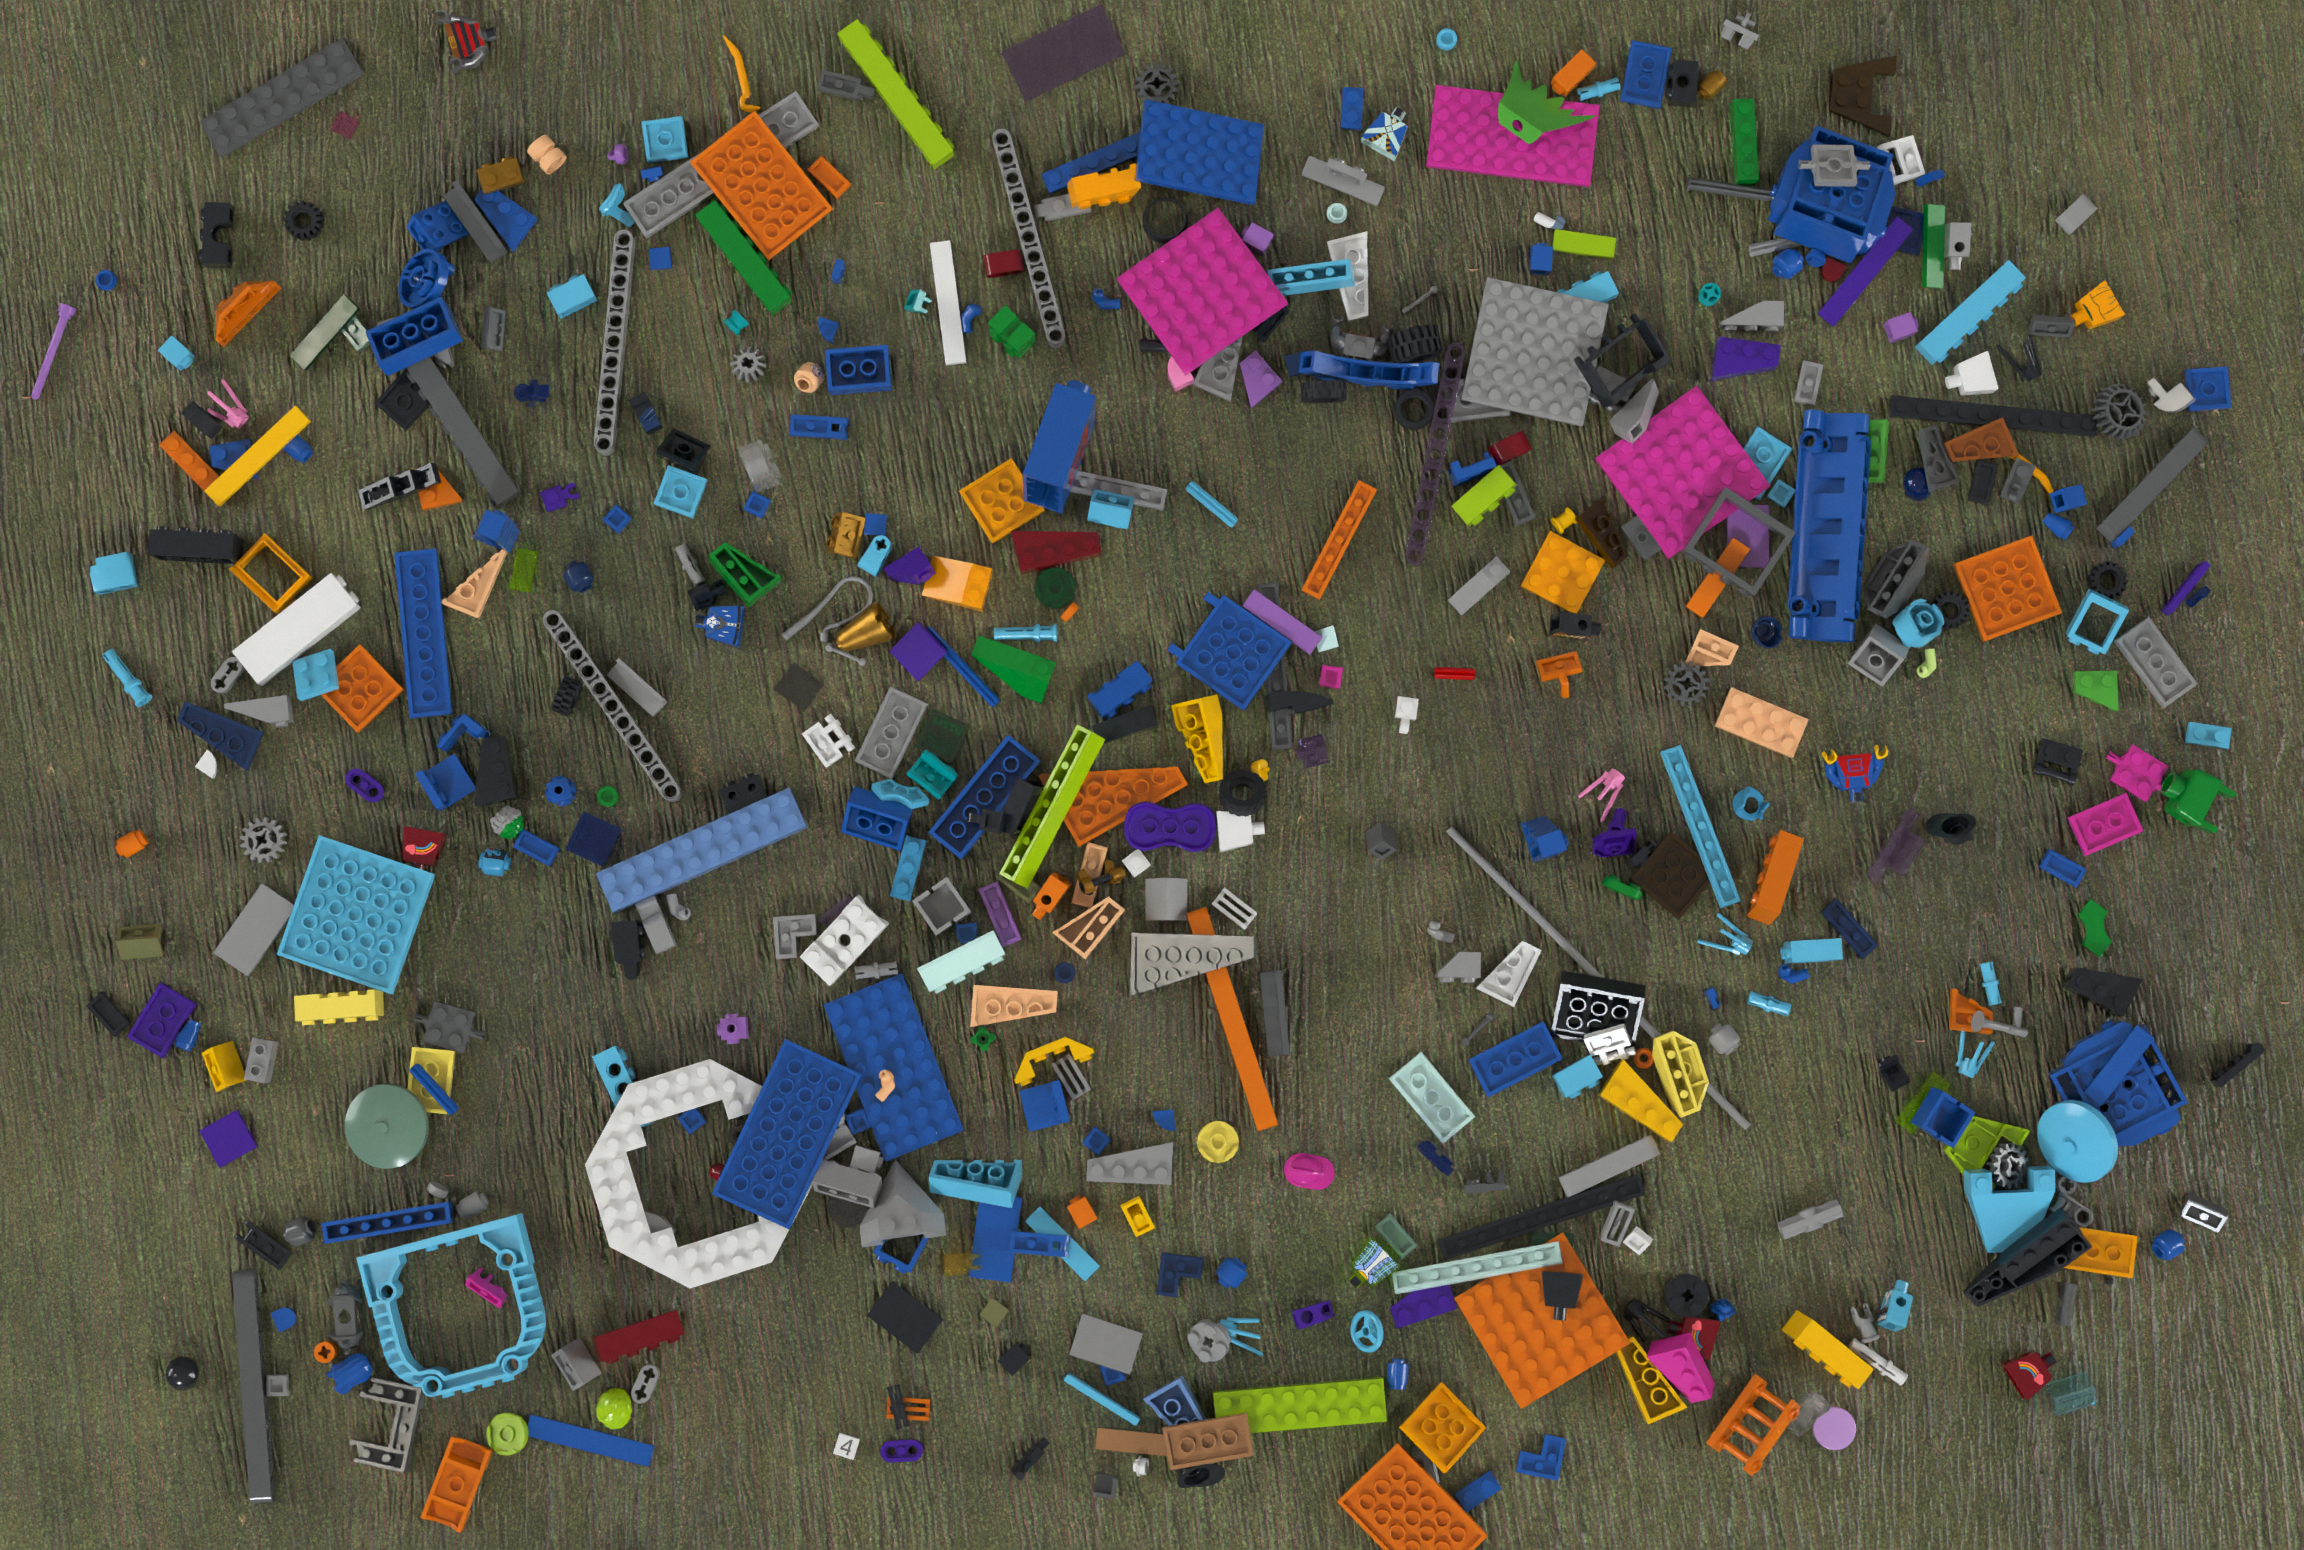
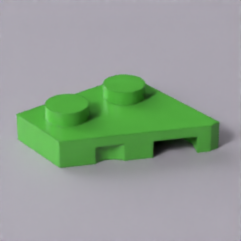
(2098, 686)

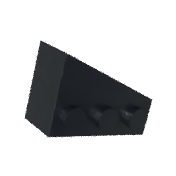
(496, 774)

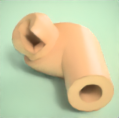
(887, 1083)

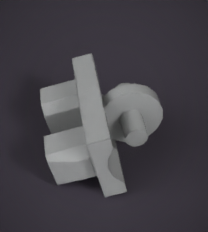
(1748, 36)

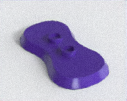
(1154, 826)

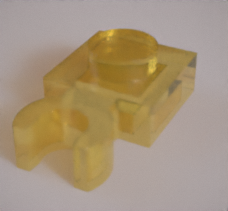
(958, 1263)

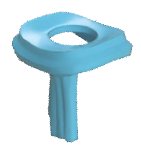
(610, 205)

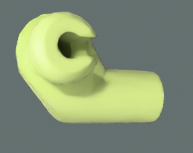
(1928, 665)

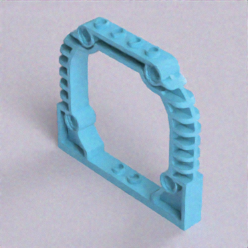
(383, 1270)

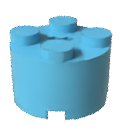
(1918, 623)

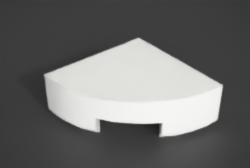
(208, 764)

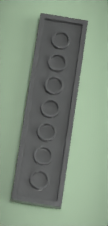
(281, 98)

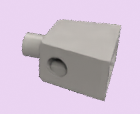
(1959, 235)

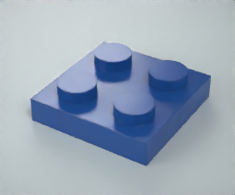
(2209, 388)

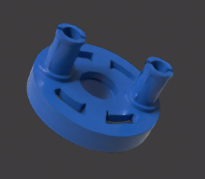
(424, 278)

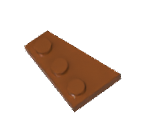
(1982, 443)

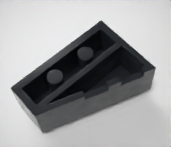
(2103, 989)

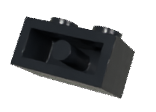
(743, 793)

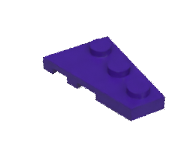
(1422, 1305)

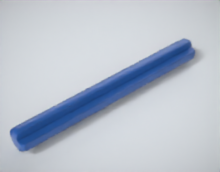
(972, 678)

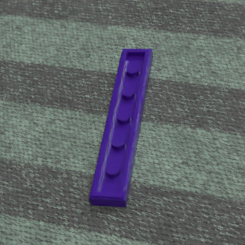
(1864, 272)

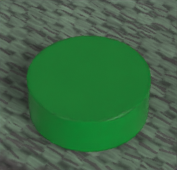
(608, 796)

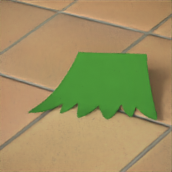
(1533, 109)

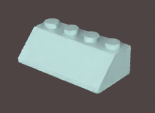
(962, 961)

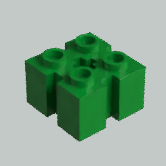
(1012, 332)

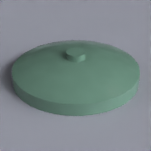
(386, 1126)

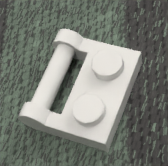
(1907, 158)

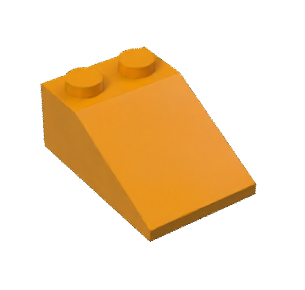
(958, 583)

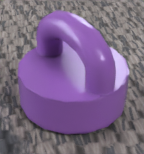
(619, 154)

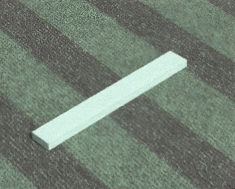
(1477, 1267)

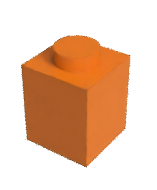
(1081, 1211)

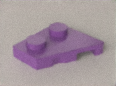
(1258, 378)

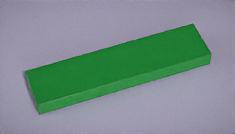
(1933, 246)

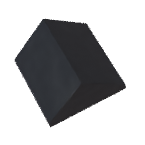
(683, 451)

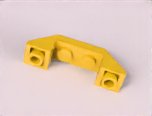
(1026, 1072)

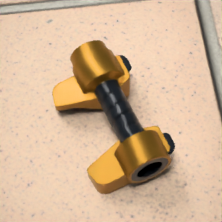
(1111, 876)

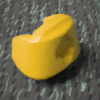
(1261, 768)

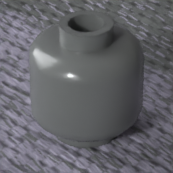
(299, 1231)

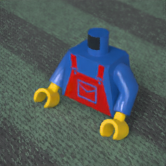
(1854, 771)

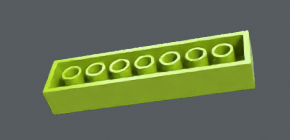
(1306, 1404)

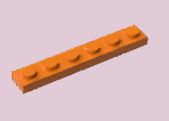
(1339, 540)

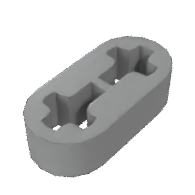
(223, 672)
(640, 1381)

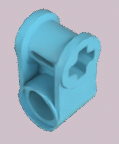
(873, 559)

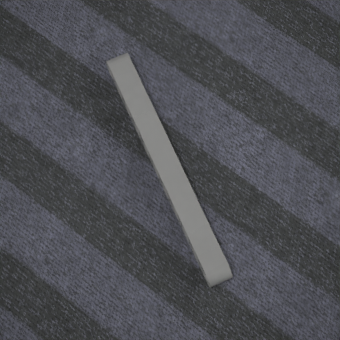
(1023, 229)
(612, 332)
(605, 698)

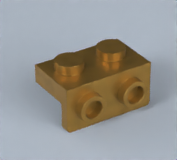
(500, 175)

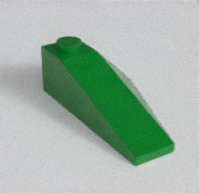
(1017, 668)

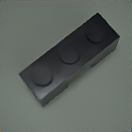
(215, 217)

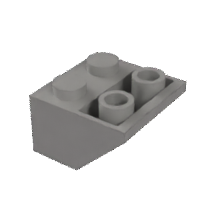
(1461, 966)

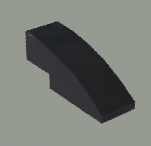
(1295, 702)

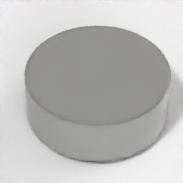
(437, 1189)

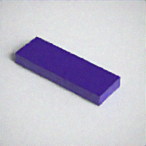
(2185, 587)

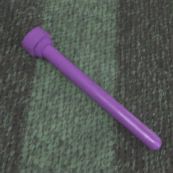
(65, 314)

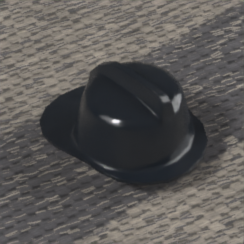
(1953, 827)
(1200, 1475)

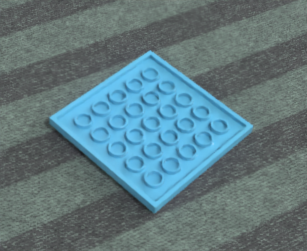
(356, 914)

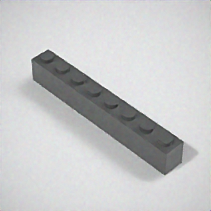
(464, 432)

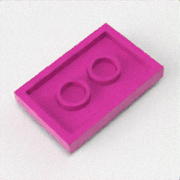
(2105, 824)

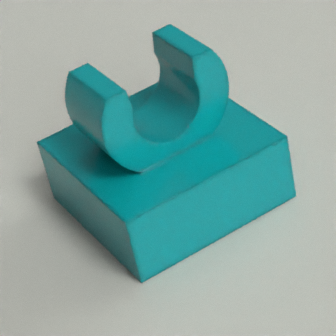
(915, 301)

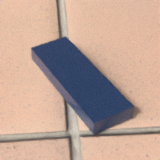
(1848, 928)

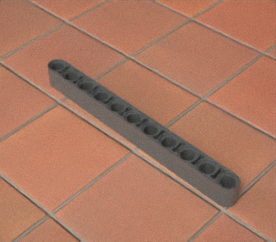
(253, 1386)

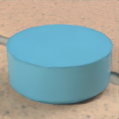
(1446, 39)

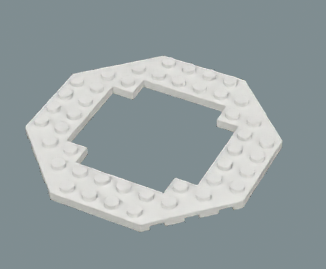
(618, 1194)

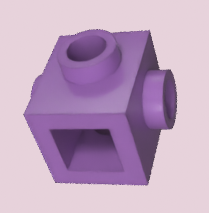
(741, 1028)

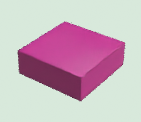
(1331, 676)

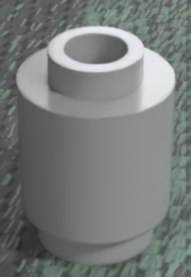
(472, 1205)

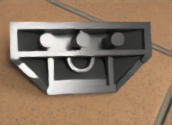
(1895, 578)

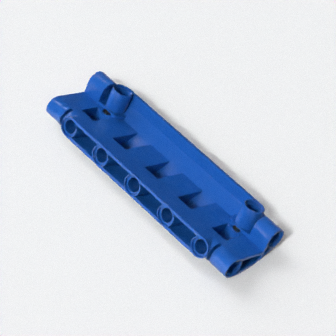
(1829, 526)

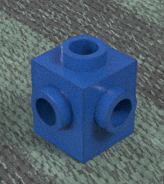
(567, 794)

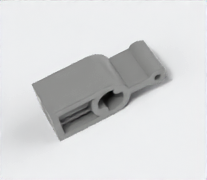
(655, 925)

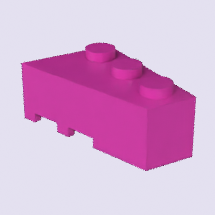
(1683, 1366)

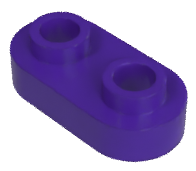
(365, 786)
(901, 1450)

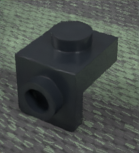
(1893, 1073)

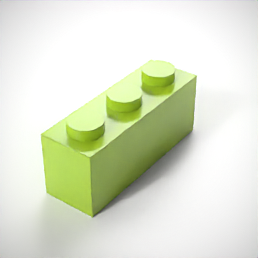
(1484, 496)

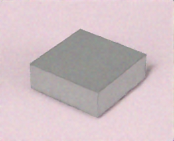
(277, 1385)

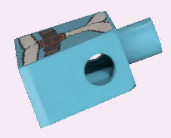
(1894, 1315)

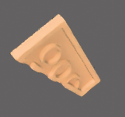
(1003, 1004)

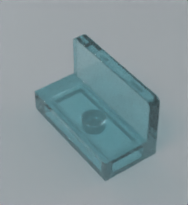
(2072, 1393)

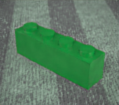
(1744, 141)

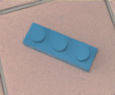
(908, 868)

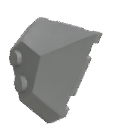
(901, 1211)

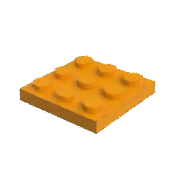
(999, 502)
(1562, 573)
(1442, 1427)

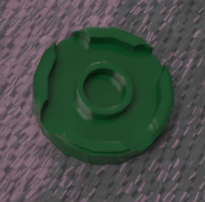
(1055, 587)

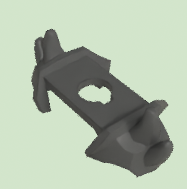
(345, 1334)

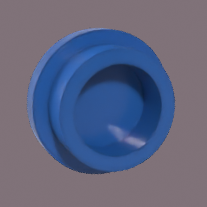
(1815, 258)
(106, 280)

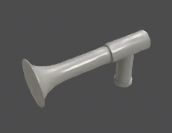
(1979, 1021)

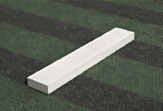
(948, 303)

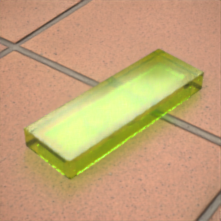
(1913, 1105)

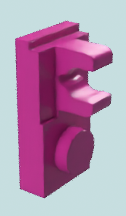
(483, 1287)

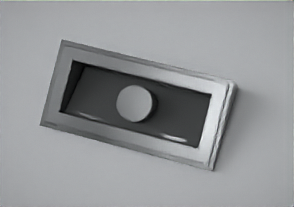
(2204, 1212)
(2066, 1304)

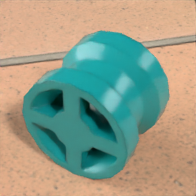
(1712, 290)
(735, 322)

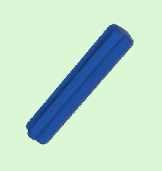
(434, 1089)

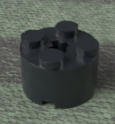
(1696, 1288)

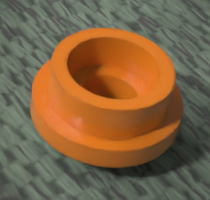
(1639, 1063)

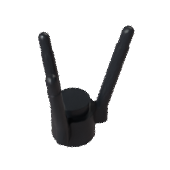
(2032, 369)
(1635, 1310)

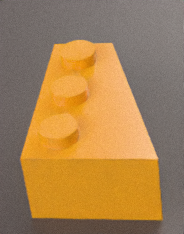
(1103, 188)

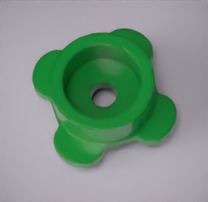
(989, 1037)

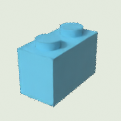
(571, 295)
(1110, 509)
(1577, 1076)

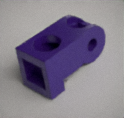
(1312, 1314)

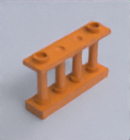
(1745, 1405)

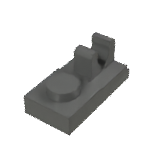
(2051, 325)
(2017, 480)
(1475, 1186)

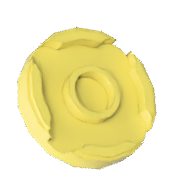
(1217, 1141)

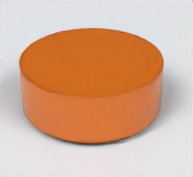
(1069, 612)

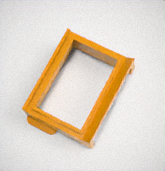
(289, 596)

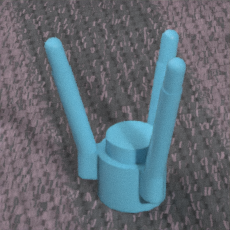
(1740, 942)
(1971, 1067)
(1232, 1329)

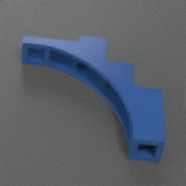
(1368, 373)

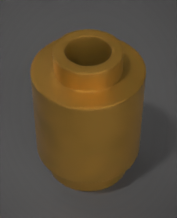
(1711, 85)

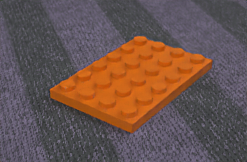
(761, 185)
(1409, 1508)

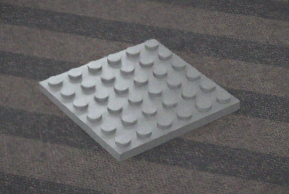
(1528, 351)

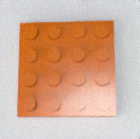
(2007, 588)

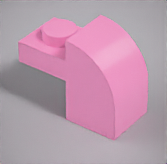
(1177, 377)

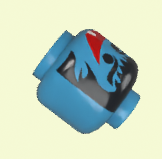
(494, 862)

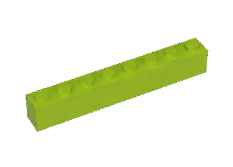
(896, 94)
(1052, 806)

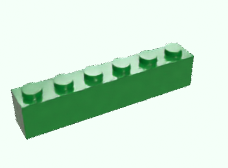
(743, 257)

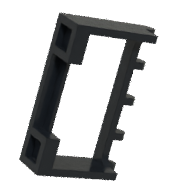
(1592, 377)

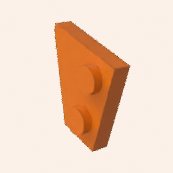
(439, 495)
(1962, 1011)

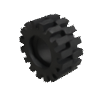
(295, 211)
(2115, 571)
(1959, 602)
(567, 696)

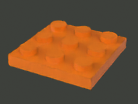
(363, 689)

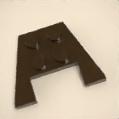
(1853, 93)

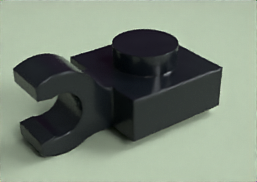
(704, 596)
(989, 820)

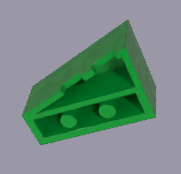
(742, 574)

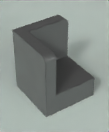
(1381, 840)
(1105, 1485)

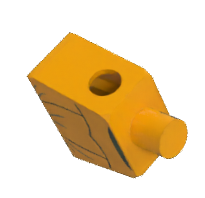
(2097, 307)

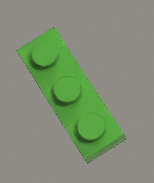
(1878, 435)

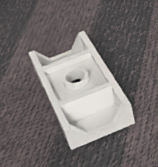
(832, 958)

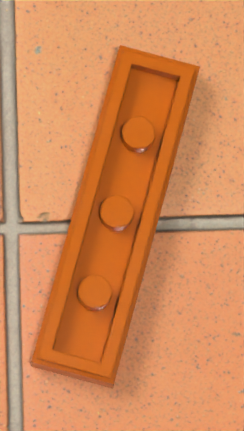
(1711, 585)

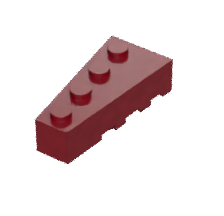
(1053, 548)

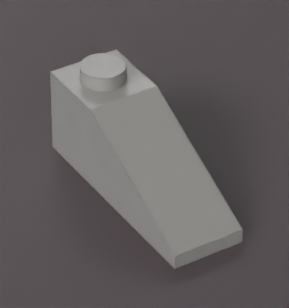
(1479, 586)
(271, 710)

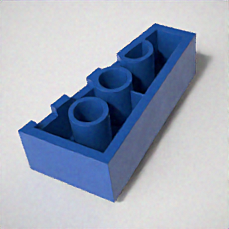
(497, 530)
(1543, 838)

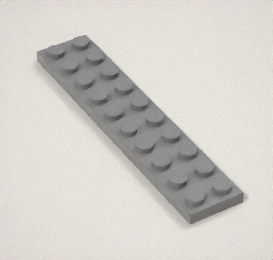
(684, 187)

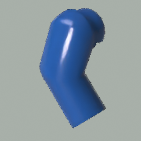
(966, 317)

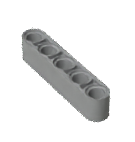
(1609, 1165)

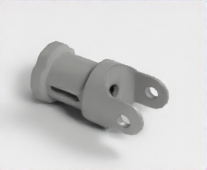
(1865, 1324)

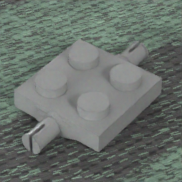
(1834, 165)

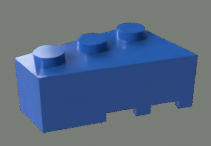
(1120, 690)

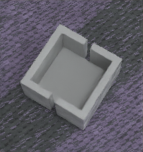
(942, 906)

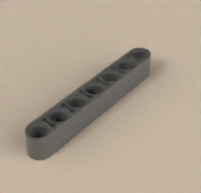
(2152, 484)

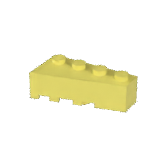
(339, 1006)

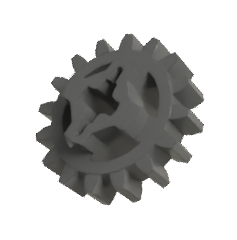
(1165, 84)
(1688, 673)
(2008, 1165)

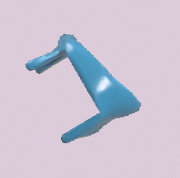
(1740, 800)

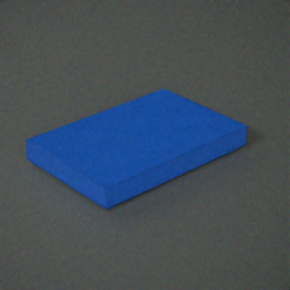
(1645, 74)

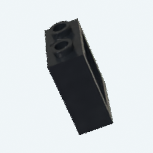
(1020, 805)

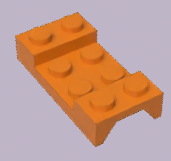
(457, 1483)

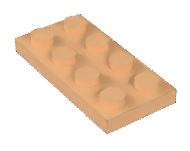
(1761, 722)

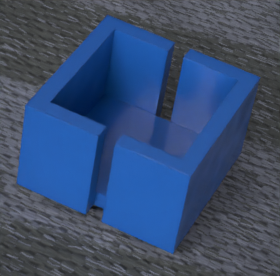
(1942, 1117)

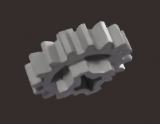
(259, 847)

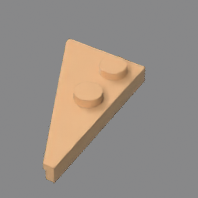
(474, 593)

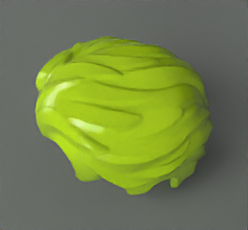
(614, 1408)

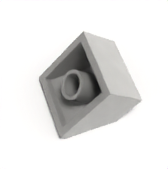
(1879, 655)

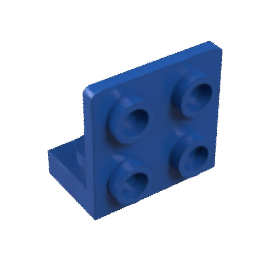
(436, 227)
(460, 725)
(446, 782)
(1044, 1105)

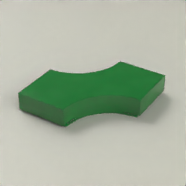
(2095, 937)

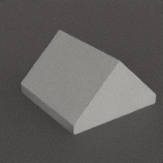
(1165, 899)

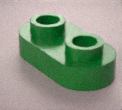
(1630, 890)

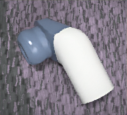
(1549, 222)

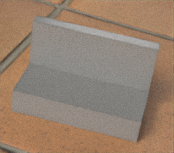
(576, 1364)

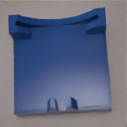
(1471, 472)

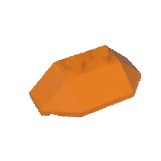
(242, 307)

